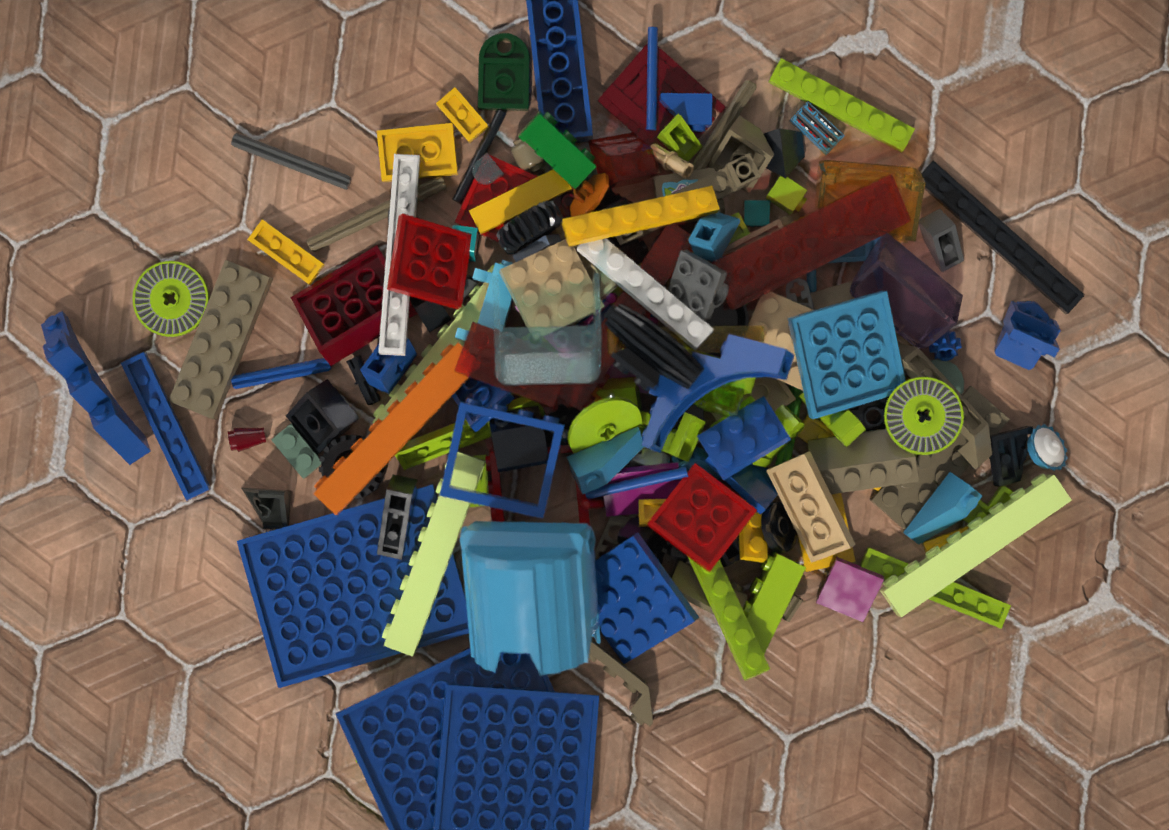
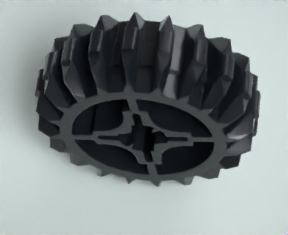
(529, 226)

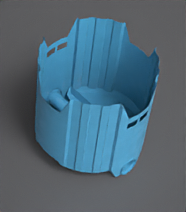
(530, 592)

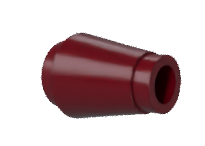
(245, 438)

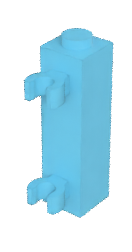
(505, 300)

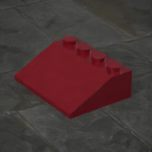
(345, 306)

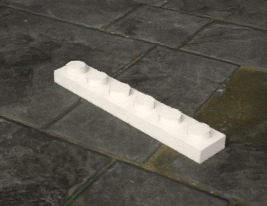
(647, 291)

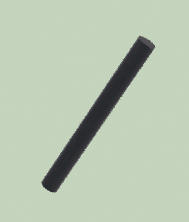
(481, 151)

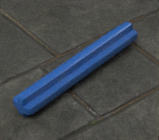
(280, 373)

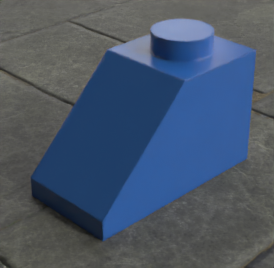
(693, 107)

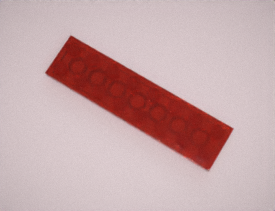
(812, 241)

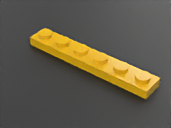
(640, 216)

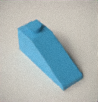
(602, 461)
(945, 507)

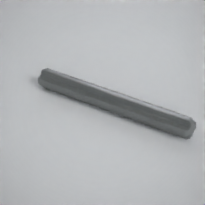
(291, 161)

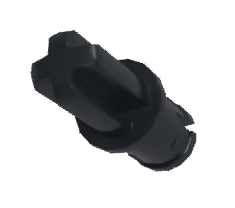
(369, 392)

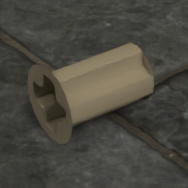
(792, 607)

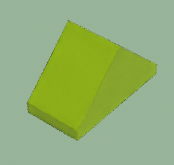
(680, 138)
(622, 388)

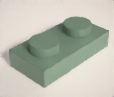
(297, 451)

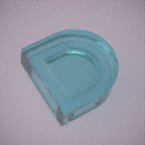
(485, 170)

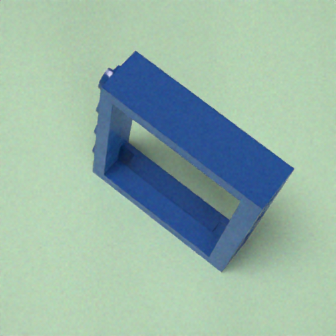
(495, 501)

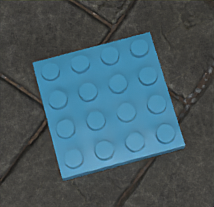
(847, 354)

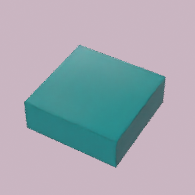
(756, 213)

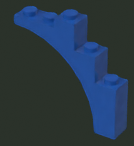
(739, 360)
(87, 388)

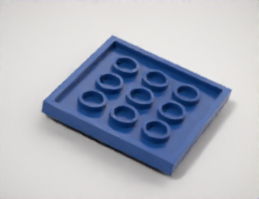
(638, 599)

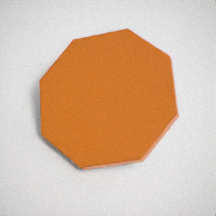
(589, 195)

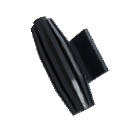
(649, 350)

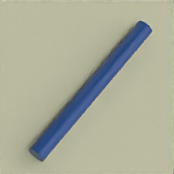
(652, 54)
(638, 482)

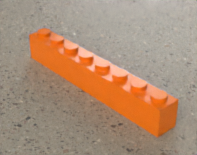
(392, 433)

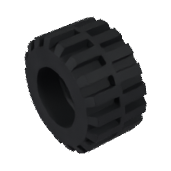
(336, 450)

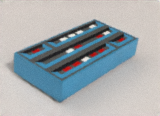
(816, 128)

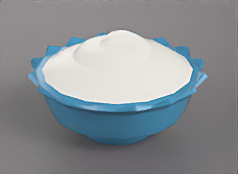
(1047, 448)

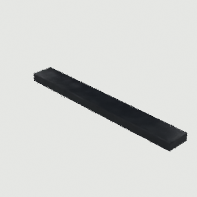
(1001, 238)

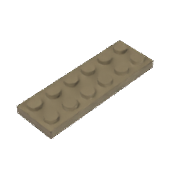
(220, 340)
(905, 500)

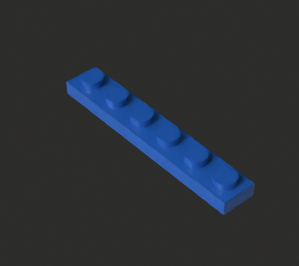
(165, 426)

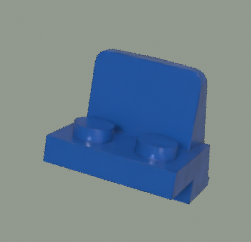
(1027, 334)

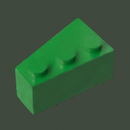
(558, 148)

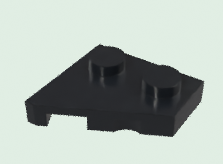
(1008, 455)

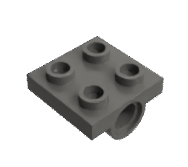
(698, 284)

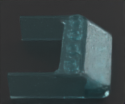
(548, 353)

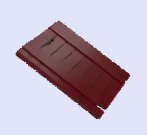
(628, 95)

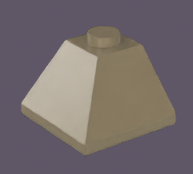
(740, 140)

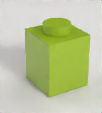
(787, 195)

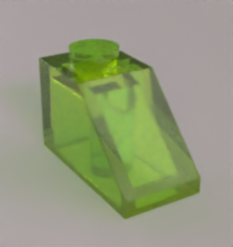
(722, 400)

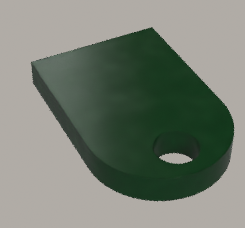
(503, 76)

